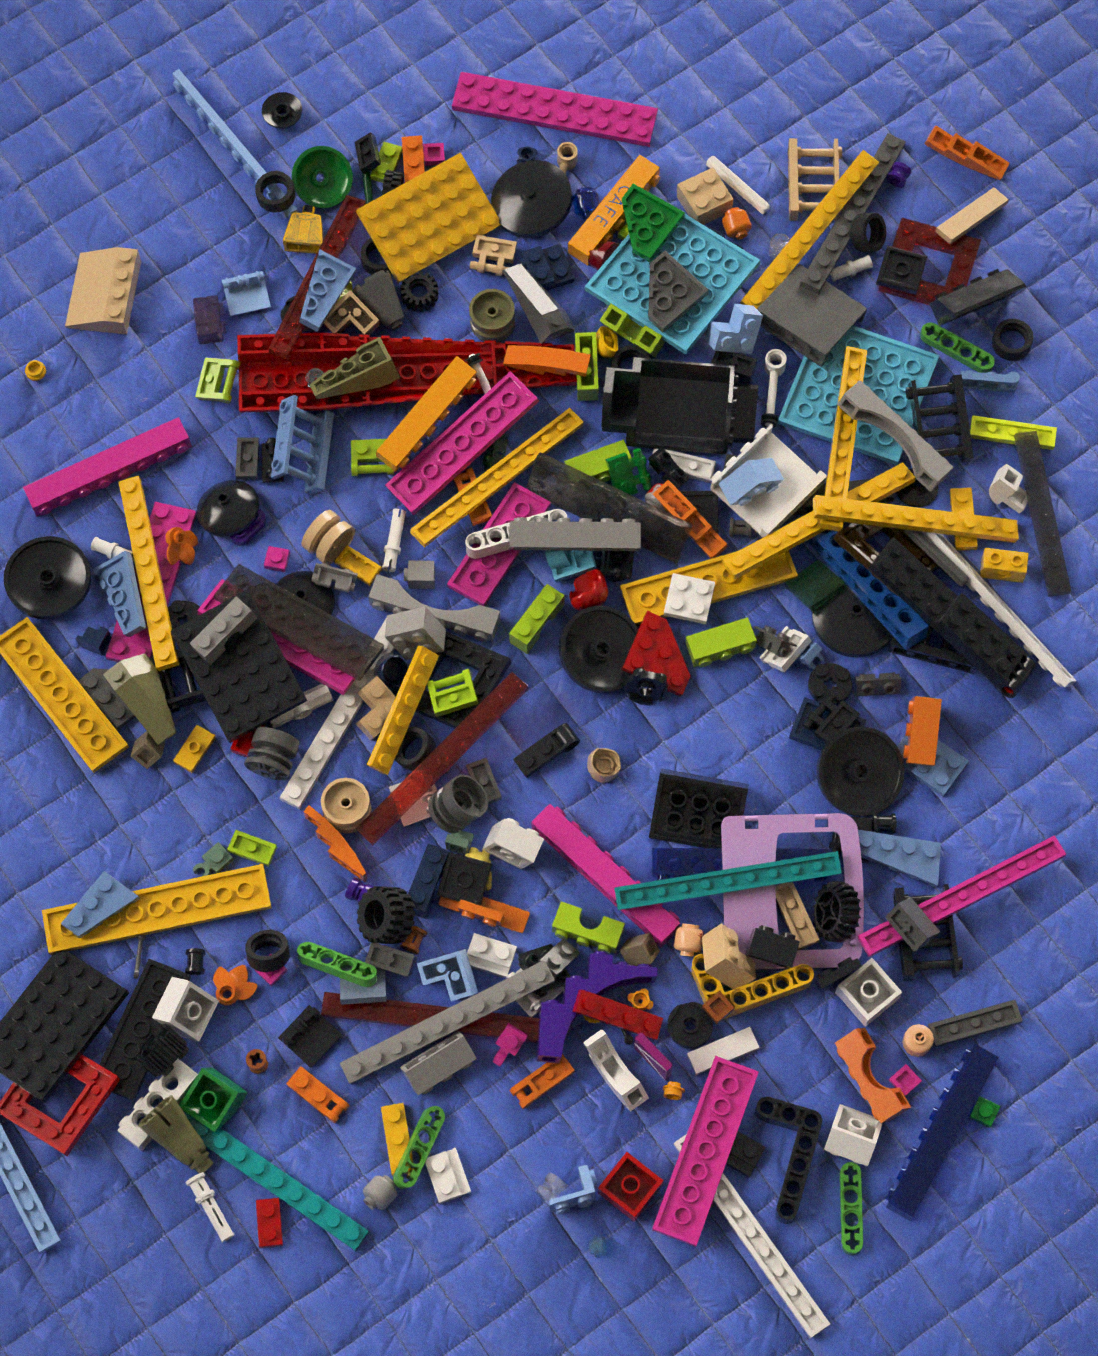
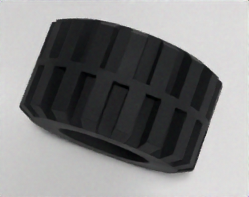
(385, 915)

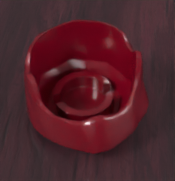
(599, 256)

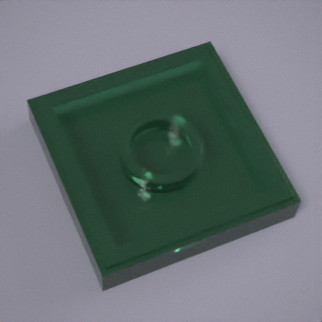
(815, 585)

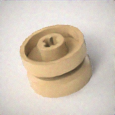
(327, 536)
(345, 804)

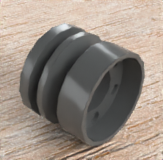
(272, 753)
(458, 803)

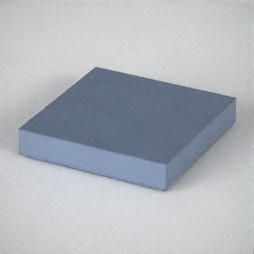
(353, 994)

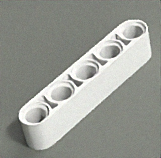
(501, 531)

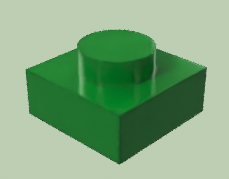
(984, 1112)

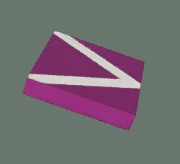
(653, 1056)

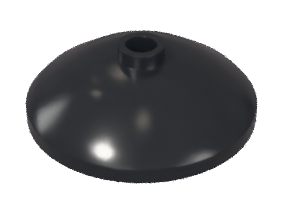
(232, 514)
(317, 595)

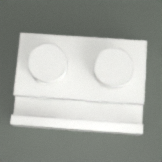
(783, 663)
(491, 955)
(447, 1176)

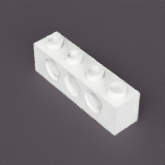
(158, 1089)

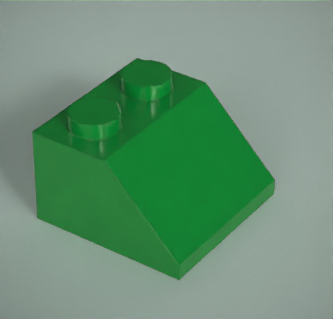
(213, 1098)

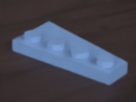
(325, 288)
(121, 586)
(908, 855)

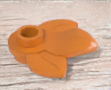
(180, 545)
(234, 982)

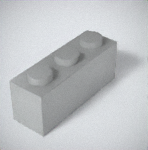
(438, 1063)

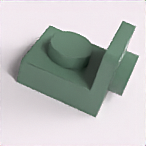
(459, 842)

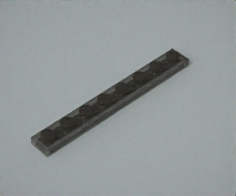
(1042, 513)

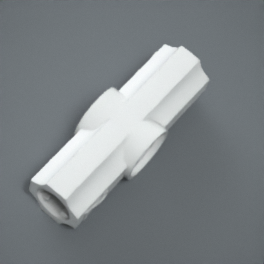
(316, 697)

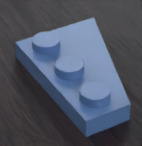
(99, 903)

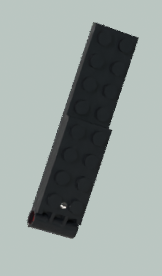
(954, 618)

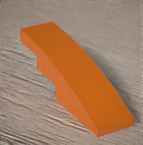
(967, 154)
(546, 359)
(701, 532)
(339, 848)

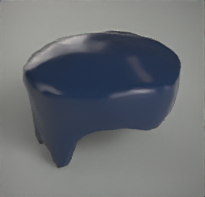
(391, 670)

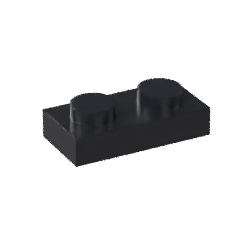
(367, 153)

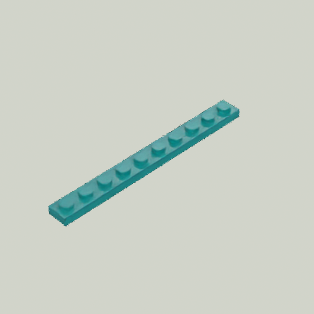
(727, 880)
(281, 1185)

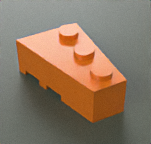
(922, 731)

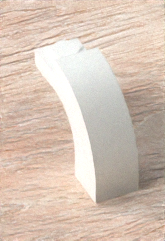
(614, 1072)

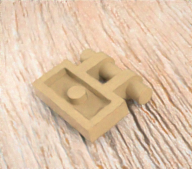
(492, 249)

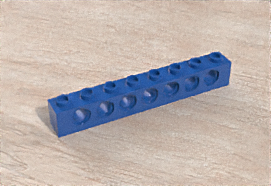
(864, 588)

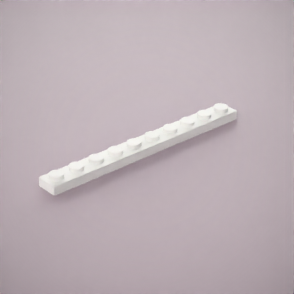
(1004, 613)
(330, 735)
(767, 1256)

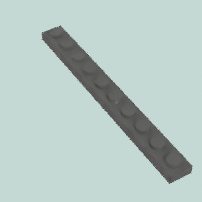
(859, 203)

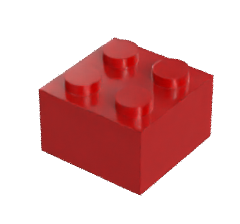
(630, 1186)

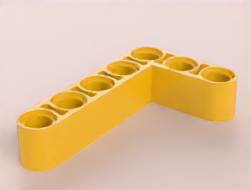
(748, 991)

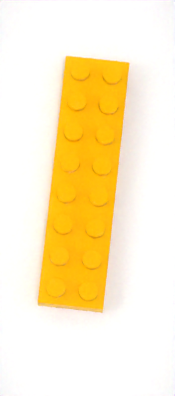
(652, 591)
(61, 695)

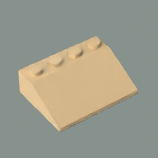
(104, 290)

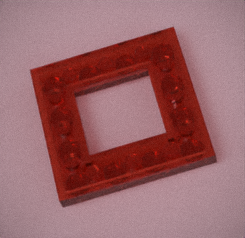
(925, 235)

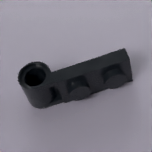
(546, 749)

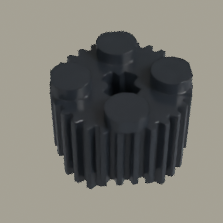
(162, 1051)

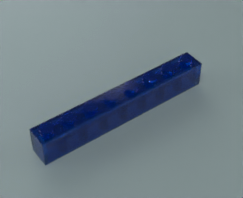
(942, 1132)

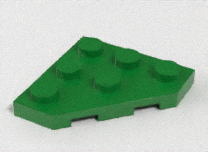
(649, 221)

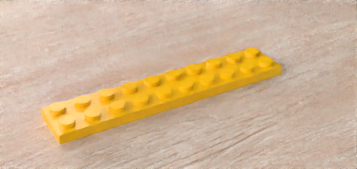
(168, 908)

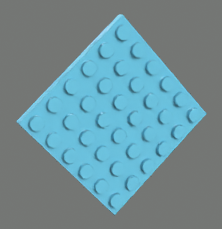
(703, 253)
(887, 372)

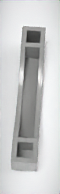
(866, 406)
(475, 621)

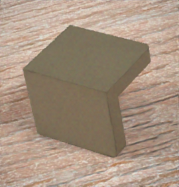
(146, 750)
(640, 950)

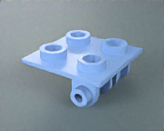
(246, 293)

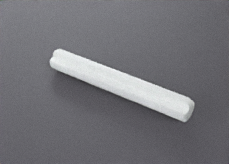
(738, 185)

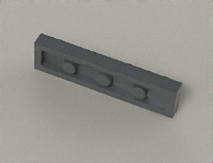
(975, 1023)

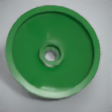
(335, 172)

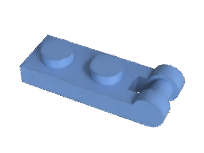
(990, 381)

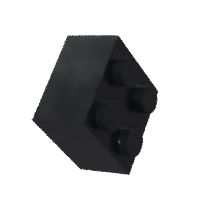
(772, 947)

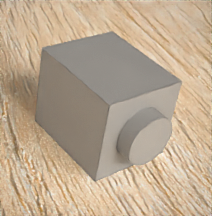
(420, 574)

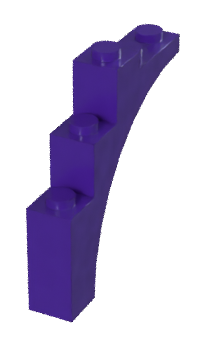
(601, 977)

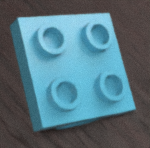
(569, 564)

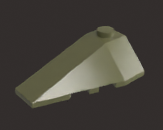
(365, 370)
(141, 690)

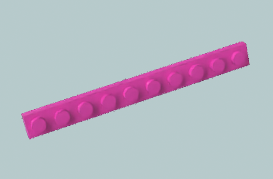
(970, 891)

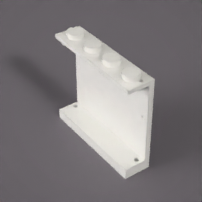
(771, 510)

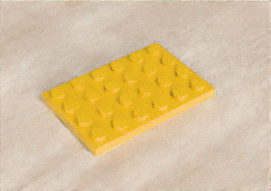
(428, 217)

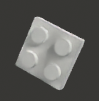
(689, 598)

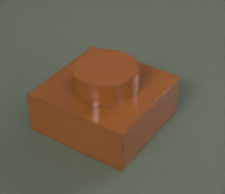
(718, 1007)

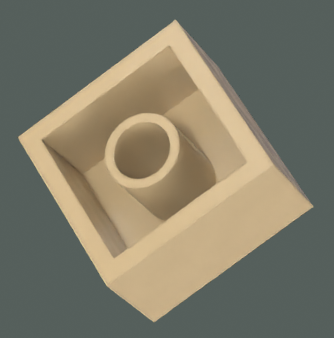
(704, 196)

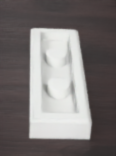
(693, 466)
(728, 1048)

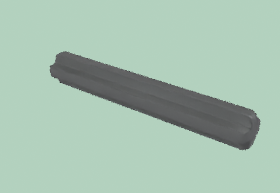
(938, 556)

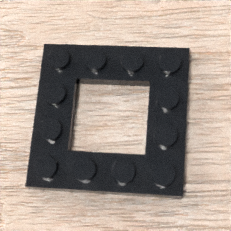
(491, 670)

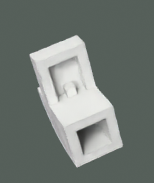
(1006, 489)

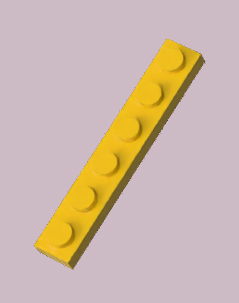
(402, 710)

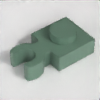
(215, 859)

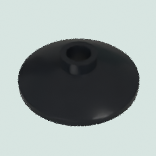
(282, 103)
(917, 496)

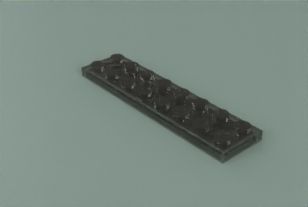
(597, 500)
(305, 623)

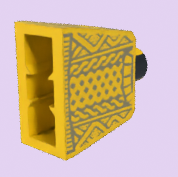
(304, 231)

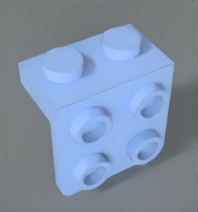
(582, 1198)

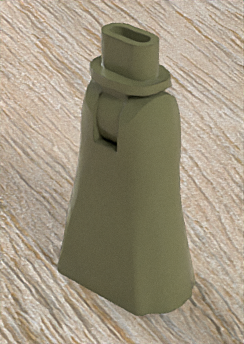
(174, 1132)

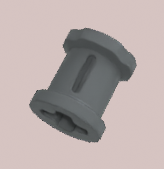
(739, 527)

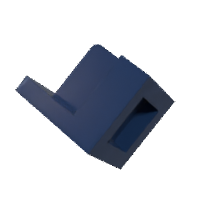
(94, 640)

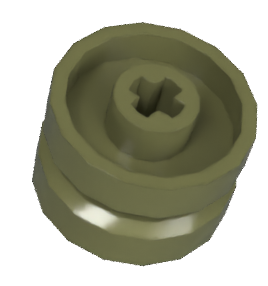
(492, 315)

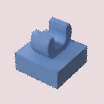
(807, 656)

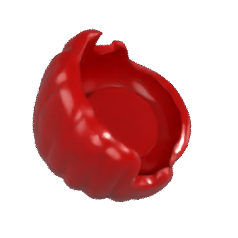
(589, 590)

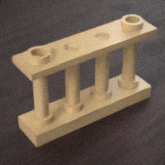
(796, 170)

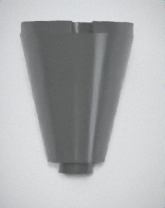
(381, 299)

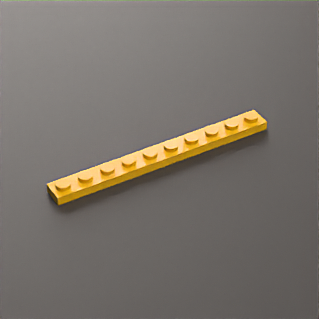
(811, 229)
(843, 434)
(496, 477)
(915, 518)
(808, 526)
(148, 573)

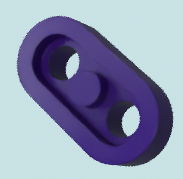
(250, 531)

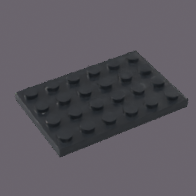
(248, 680)
(55, 1023)

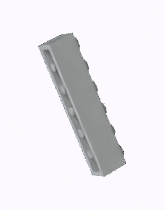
(574, 535)

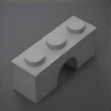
(212, 638)

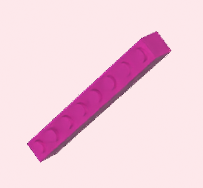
(107, 467)
(601, 871)

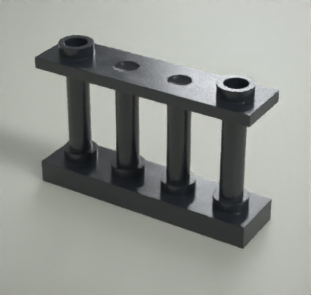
(957, 408)
(939, 656)
(192, 697)
(911, 966)

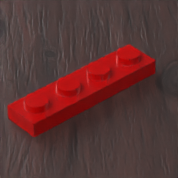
(617, 1014)

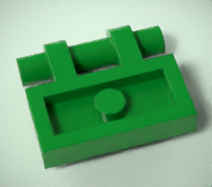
(622, 475)

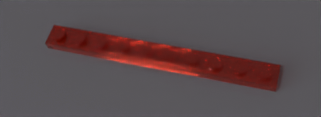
(333, 244)
(442, 758)
(410, 1014)

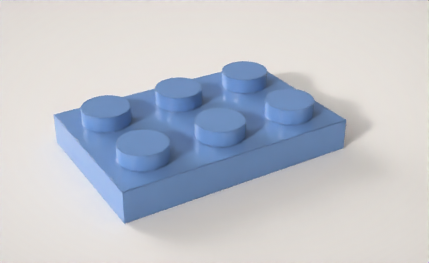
(941, 776)

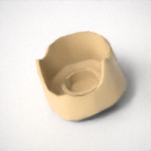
(603, 765)

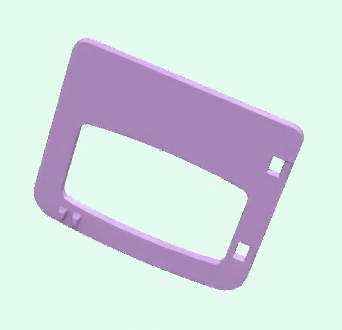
(757, 906)

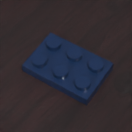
(807, 737)

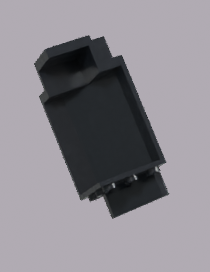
(679, 405)

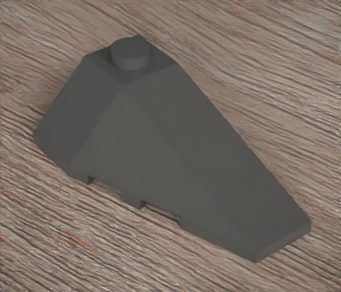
(542, 310)

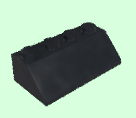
(975, 296)

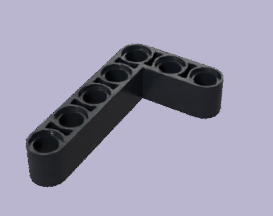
(798, 1154)

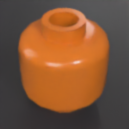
(736, 223)

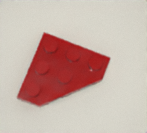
(658, 652)

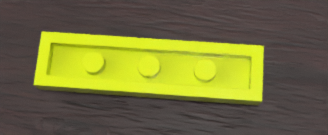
(1004, 431)

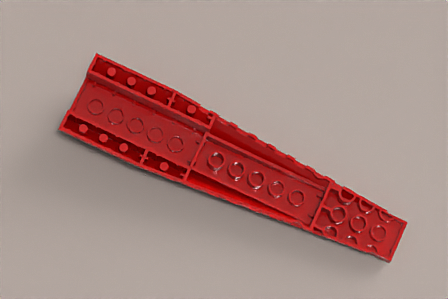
(419, 362)

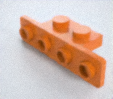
(491, 913)

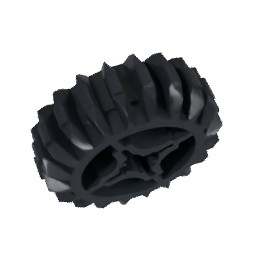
(836, 911)

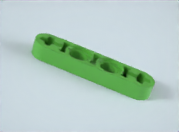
(959, 345)
(339, 960)
(416, 1145)
(851, 1208)

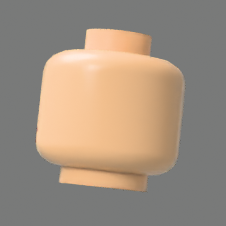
(688, 939)
(919, 1047)

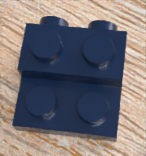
(548, 266)

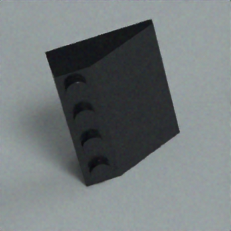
(693, 807)

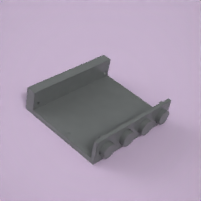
(807, 319)

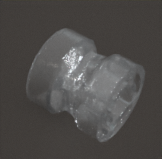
(777, 242)
(551, 1187)

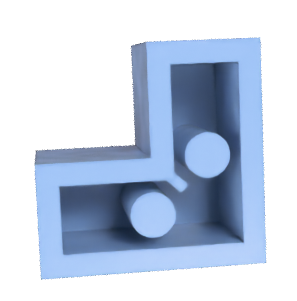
(739, 333)
(751, 480)
(454, 969)

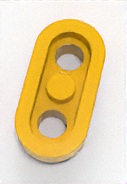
(606, 342)

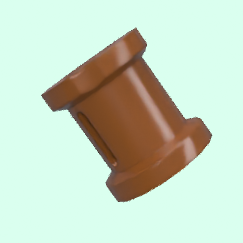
(414, 947)
(254, 1055)

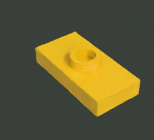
(359, 564)
(194, 748)

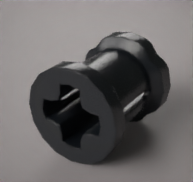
(884, 823)
(195, 961)

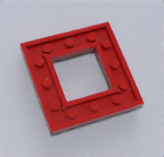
(65, 1134)

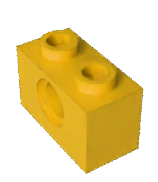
(1004, 565)

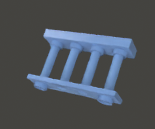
(319, 445)

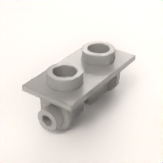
(343, 578)

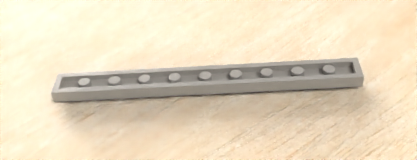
(447, 1022)

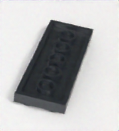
(136, 1027)

